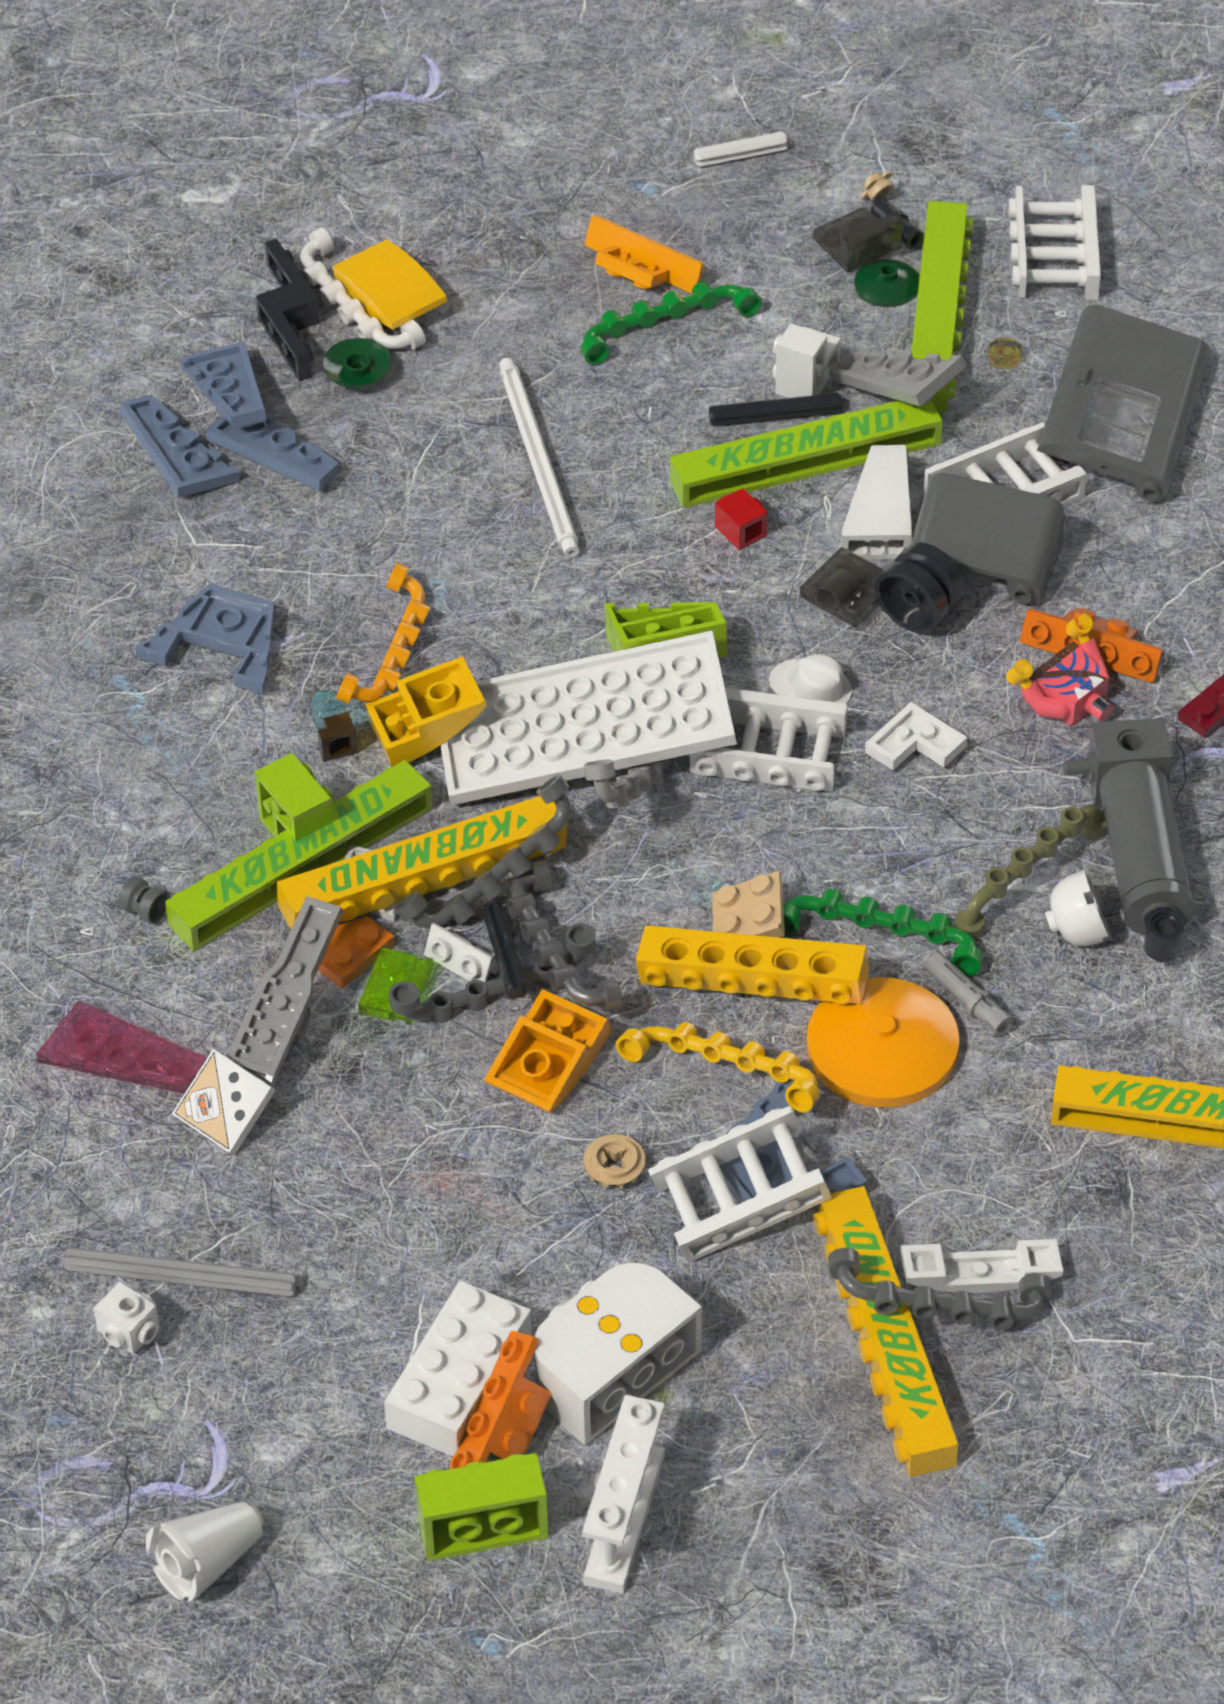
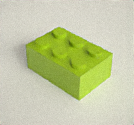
(481, 1506)

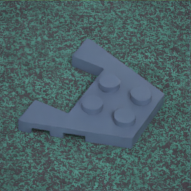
(222, 622)
(838, 1177)

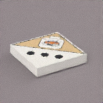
(223, 1102)

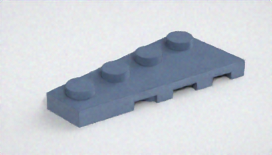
(228, 383)
(176, 450)

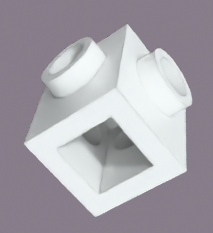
(127, 1318)

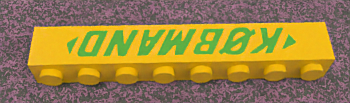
(418, 863)
(1138, 1106)
(889, 1341)

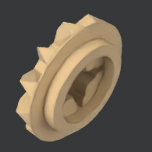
(614, 1148)

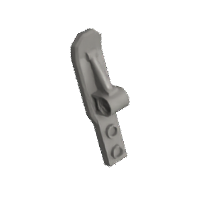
(284, 993)

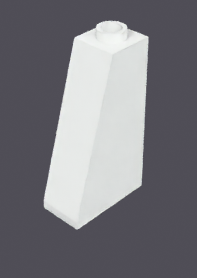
(880, 510)

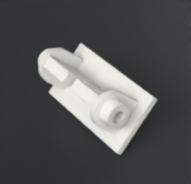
(459, 955)

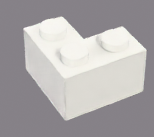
(803, 361)

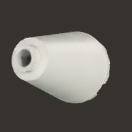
(202, 1547)

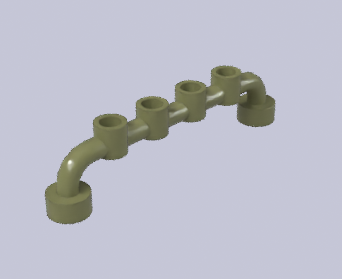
(1074, 821)

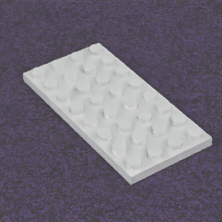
(610, 706)

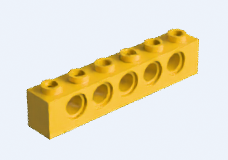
(753, 964)

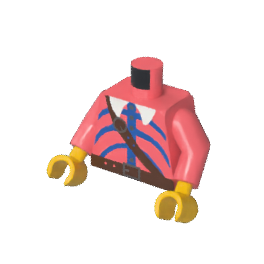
(1069, 682)

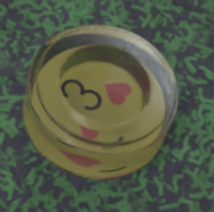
(1004, 353)

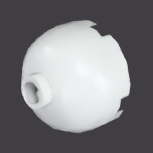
(1077, 911)

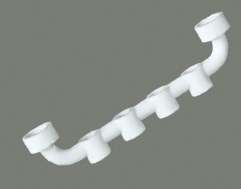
(351, 309)

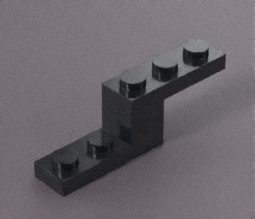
(289, 309)

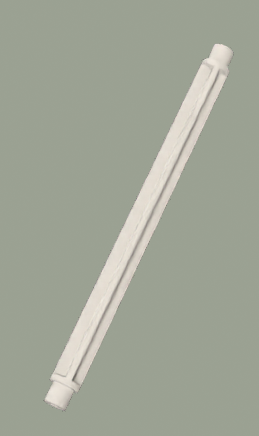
(539, 458)

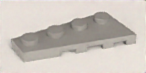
(898, 376)

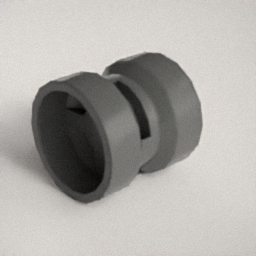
(145, 900)

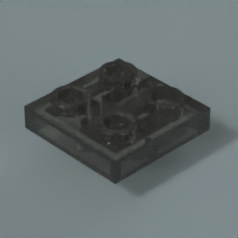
(844, 587)

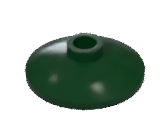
(887, 283)
(356, 363)

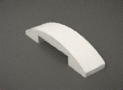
(980, 1269)

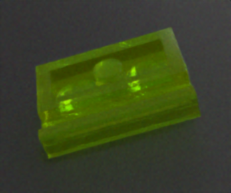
(388, 970)

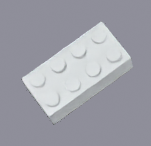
(451, 1367)

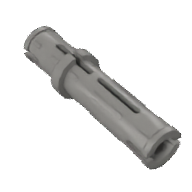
(977, 1002)

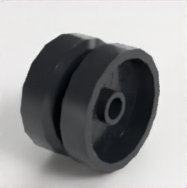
(920, 587)

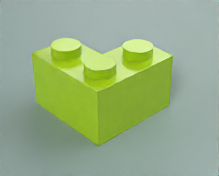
(292, 798)

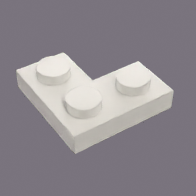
(912, 731)

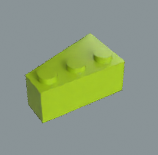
(646, 625)

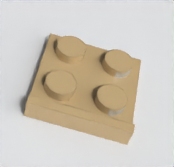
(750, 907)

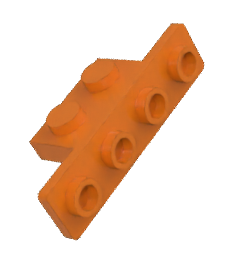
(1113, 638)
(507, 1408)

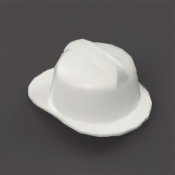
(811, 678)

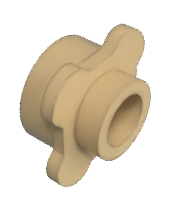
(877, 186)

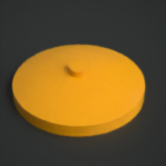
(887, 1048)

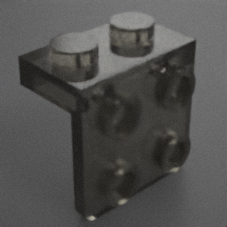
(860, 238)

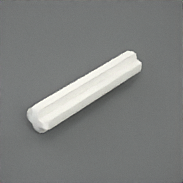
(740, 149)

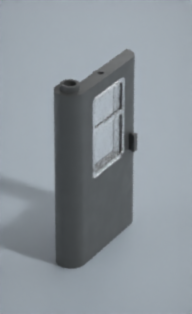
(1132, 401)

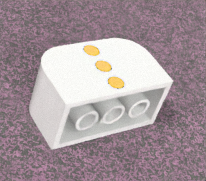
(612, 1342)

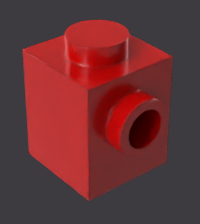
(741, 518)

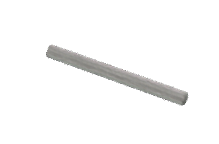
(180, 1271)

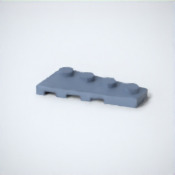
(277, 450)

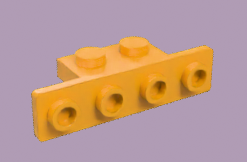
(639, 257)

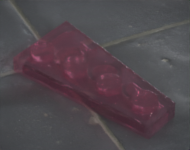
(118, 1050)

